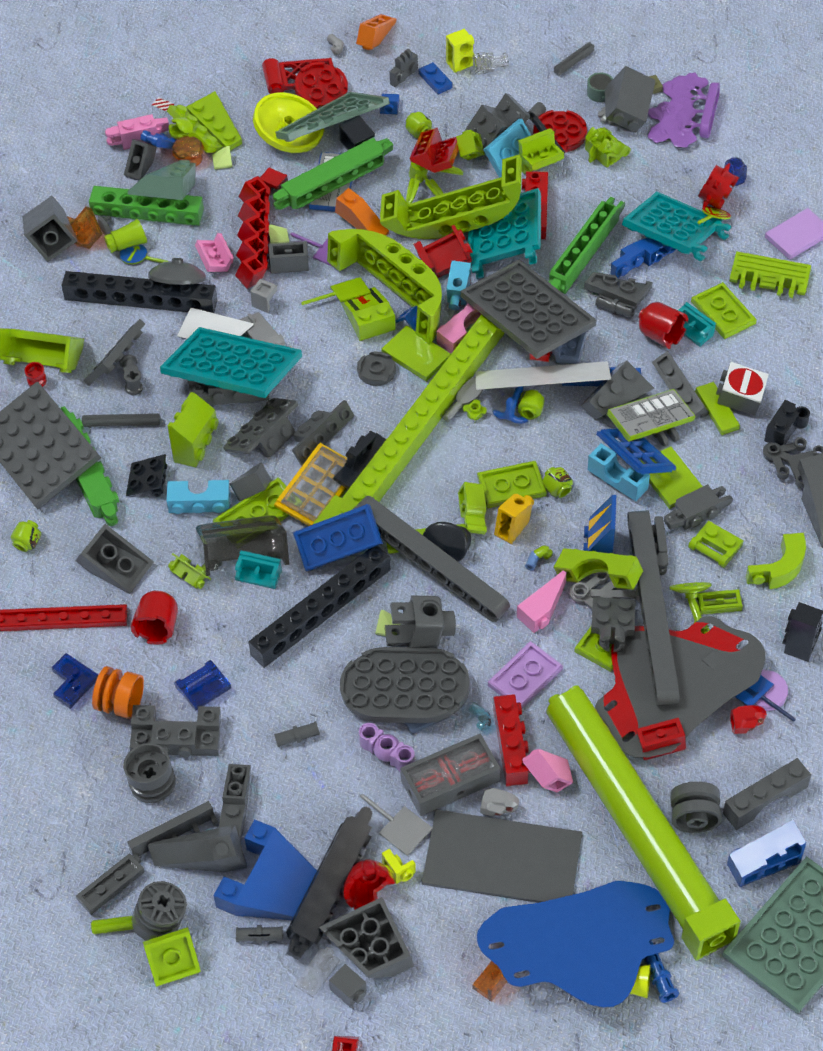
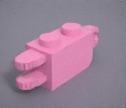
(133, 129)

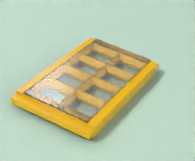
(313, 485)

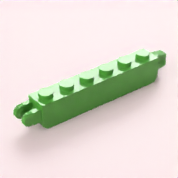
(332, 174)
(585, 244)
(94, 484)

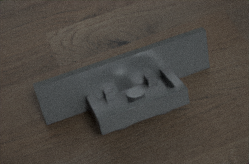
(320, 429)

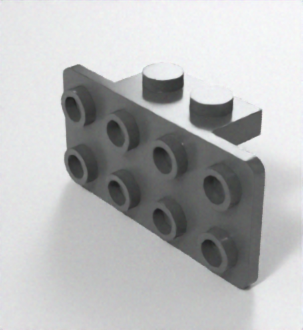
(266, 429)

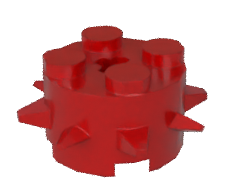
(718, 187)

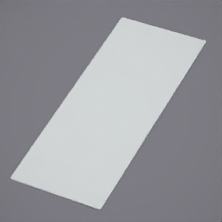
(542, 375)

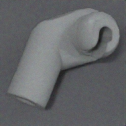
(337, 44)

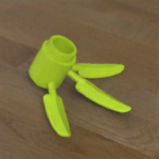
(419, 174)

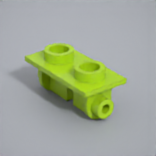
(181, 566)

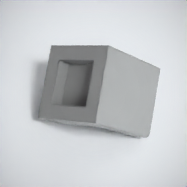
(261, 294)

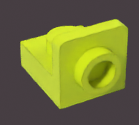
(395, 866)

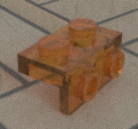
(85, 228)

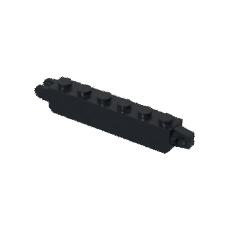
(327, 883)

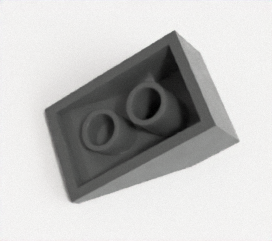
(114, 559)

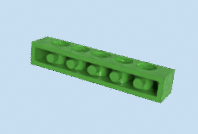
(118, 203)

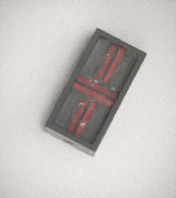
(450, 774)

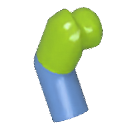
(535, 555)

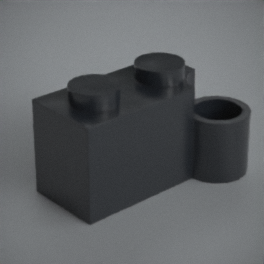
(785, 422)

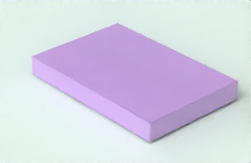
(796, 233)
(525, 674)

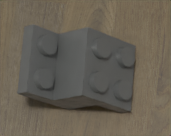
(493, 121)

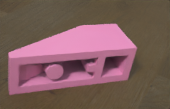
(539, 607)

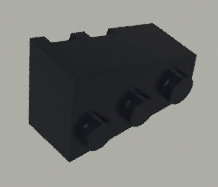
(802, 631)

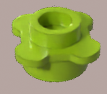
(474, 410)

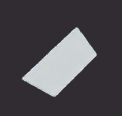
(199, 318)

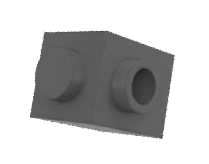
(348, 985)

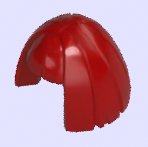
(364, 882)

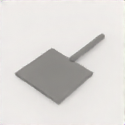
(404, 829)

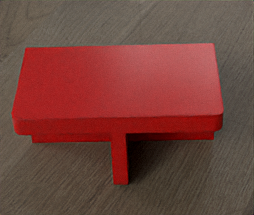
(661, 735)

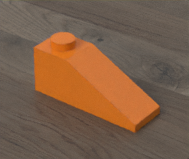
(374, 31)
(358, 213)

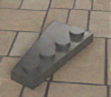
(115, 353)

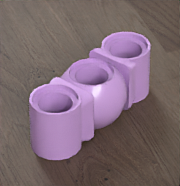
(380, 740)

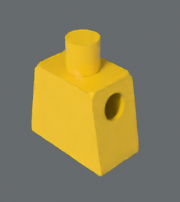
(513, 517)

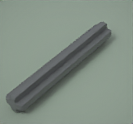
(121, 420)

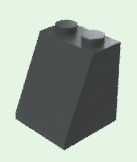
(629, 99)
(48, 228)

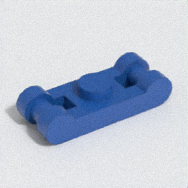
(158, 140)

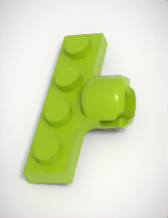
(189, 126)

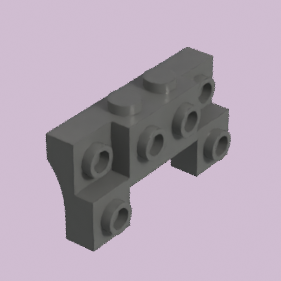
(219, 396)
(178, 737)

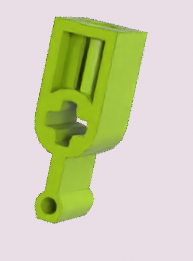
(473, 507)

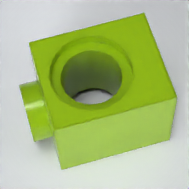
(470, 145)

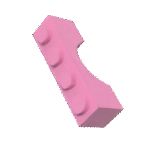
(455, 330)

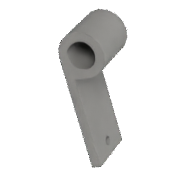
(262, 330)

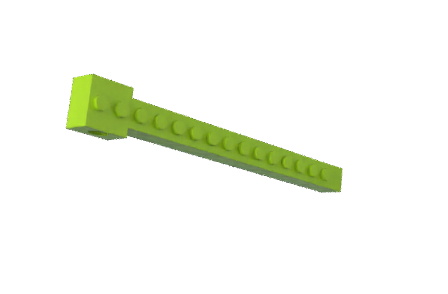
(419, 419)

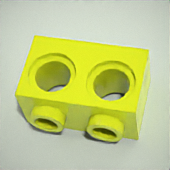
(459, 50)

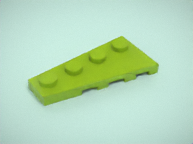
(215, 118)

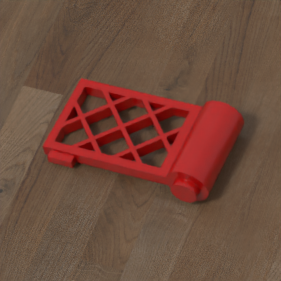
(277, 77)

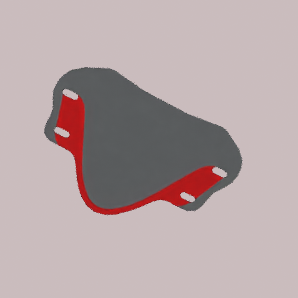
(699, 686)

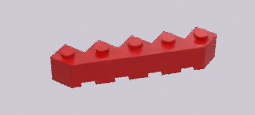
(253, 231)

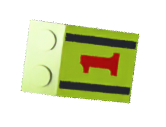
(370, 315)

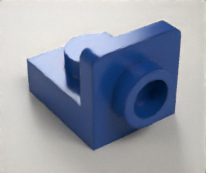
(393, 107)

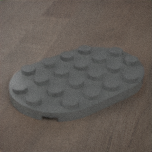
(405, 685)

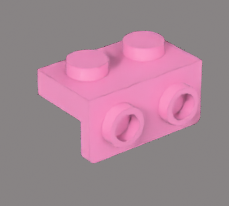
(215, 254)

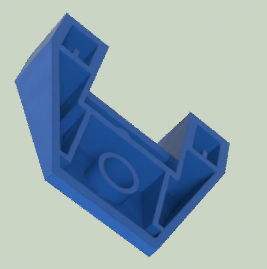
(275, 881)

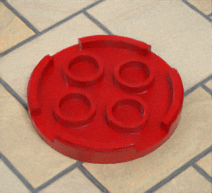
(320, 83)
(568, 128)

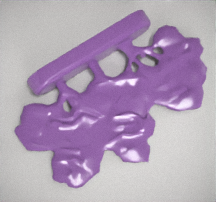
(680, 110)

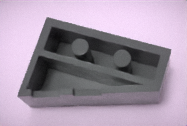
(622, 388)

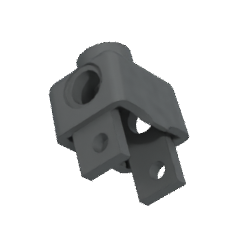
(422, 622)

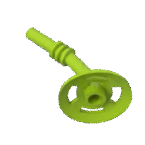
(691, 592)

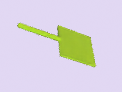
(344, 291)

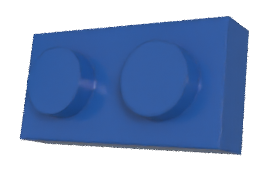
(435, 78)

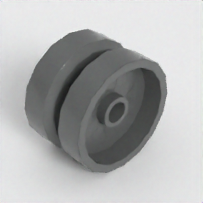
(695, 807)

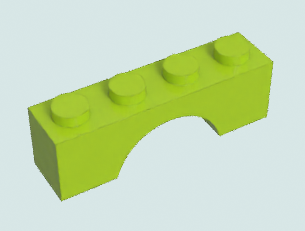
(578, 564)

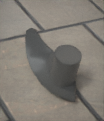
(103, 224)

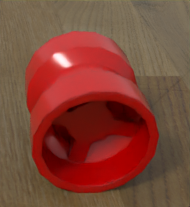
(35, 372)

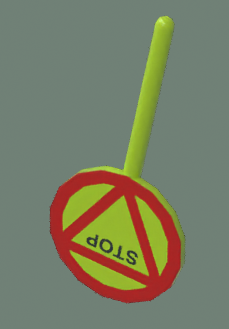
(714, 212)

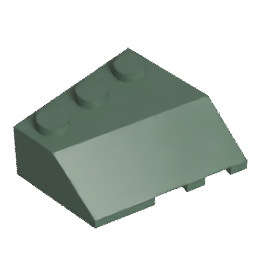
(168, 182)

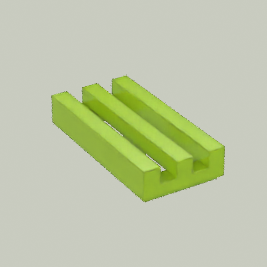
(719, 605)

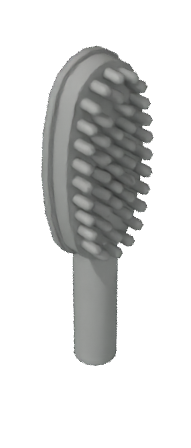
(464, 397)

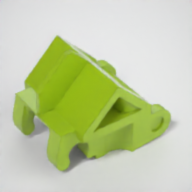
(604, 147)

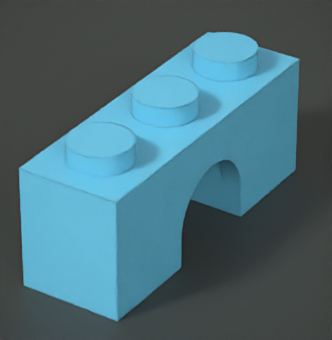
(605, 465)
(214, 499)

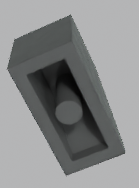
(139, 159)

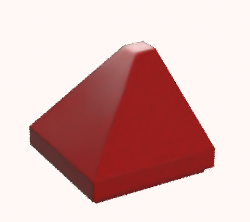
(345, 1043)

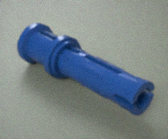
(661, 978)

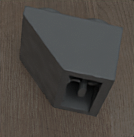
(288, 256)

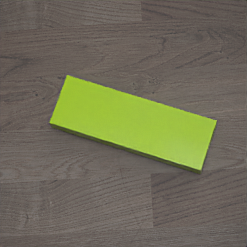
(720, 414)

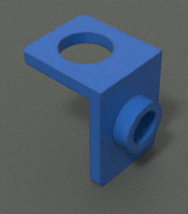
(409, 316)

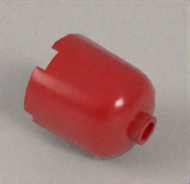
(662, 324)
(155, 617)

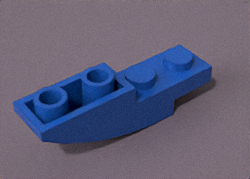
(635, 254)

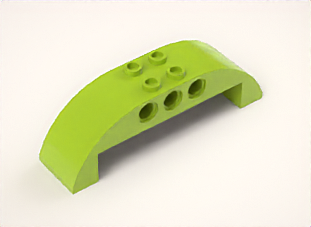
(464, 208)
(395, 268)

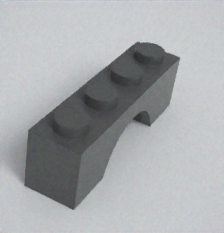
(749, 802)

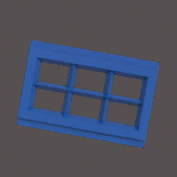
(663, 464)

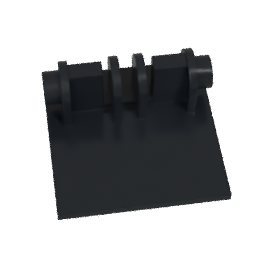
(147, 476)

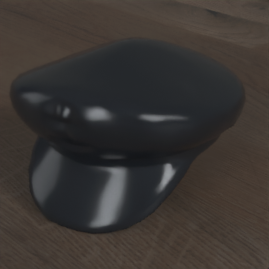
(450, 538)

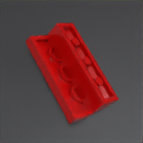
(434, 153)

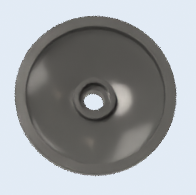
(177, 273)

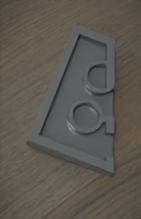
(614, 288)

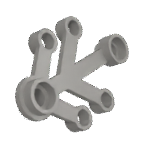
(606, 591)

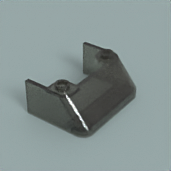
(226, 539)

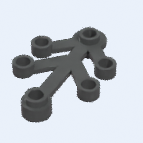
(775, 453)

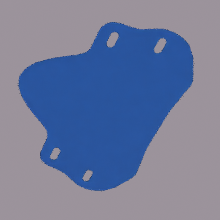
(580, 941)

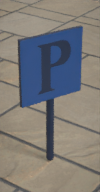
(756, 692)

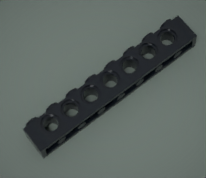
(137, 292)
(319, 606)

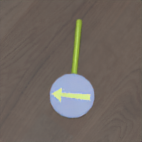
(137, 254)

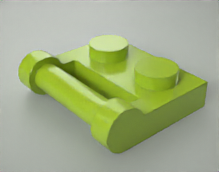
(717, 539)

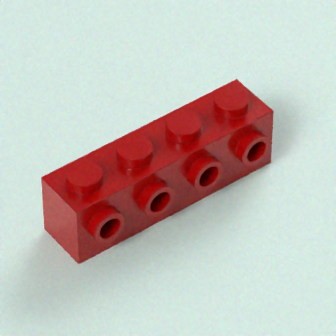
(538, 180)
(510, 739)

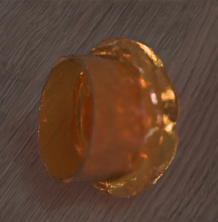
(188, 149)

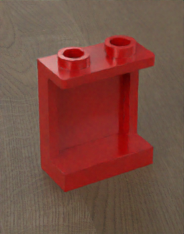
(444, 251)

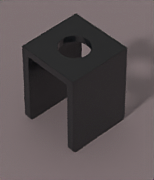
(354, 132)

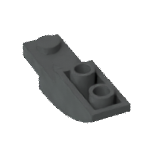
(235, 797)

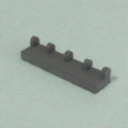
(676, 380)
(173, 828)

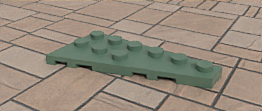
(335, 112)

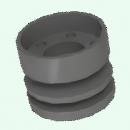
(149, 773)
(158, 910)

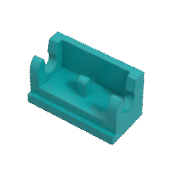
(699, 326)
(258, 569)

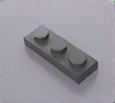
(110, 884)

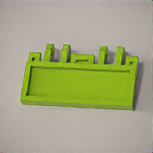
(770, 273)

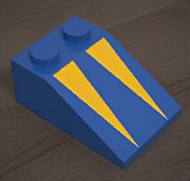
(601, 528)

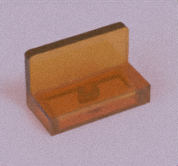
(490, 982)

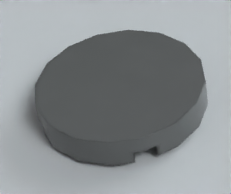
(376, 368)

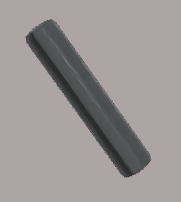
(574, 58)

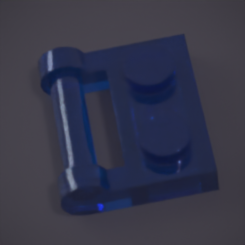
(205, 689)

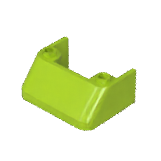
(40, 347)

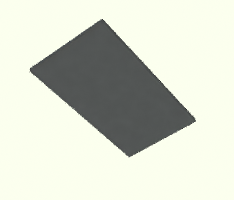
(501, 857)

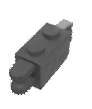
(697, 507)

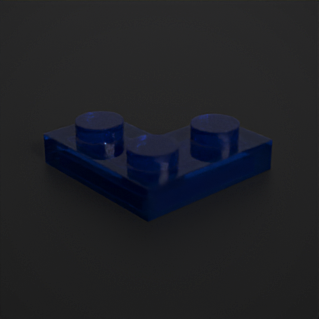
(77, 680)

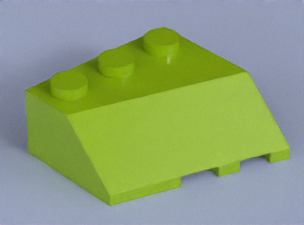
(192, 430)

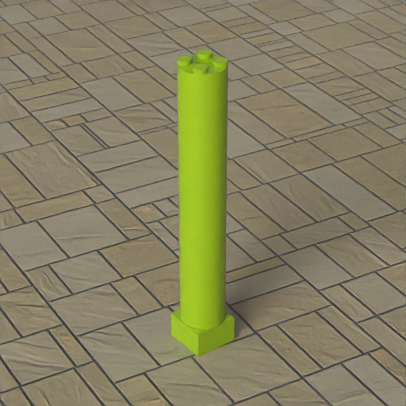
(705, 919)

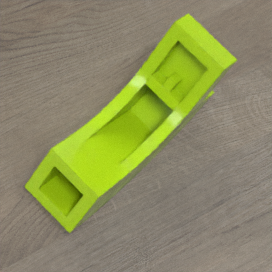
(784, 570)

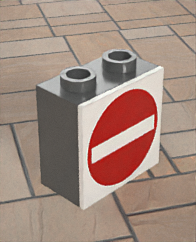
(741, 388)

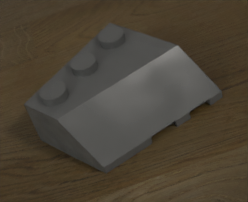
(370, 940)

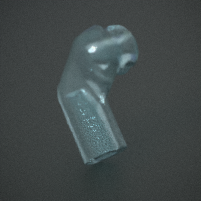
(483, 716)

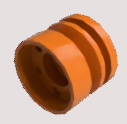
(117, 692)

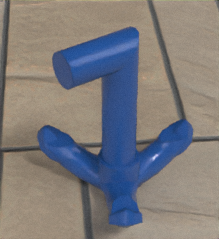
(511, 404)

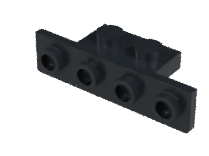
(358, 458)

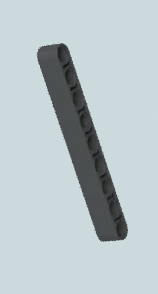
(437, 562)

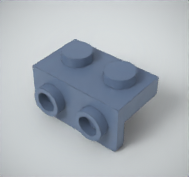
(570, 351)

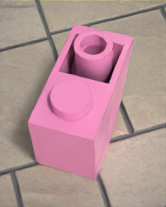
(549, 769)

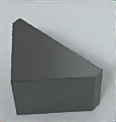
(251, 482)

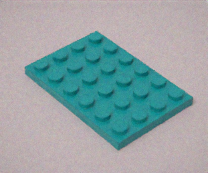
(231, 362)

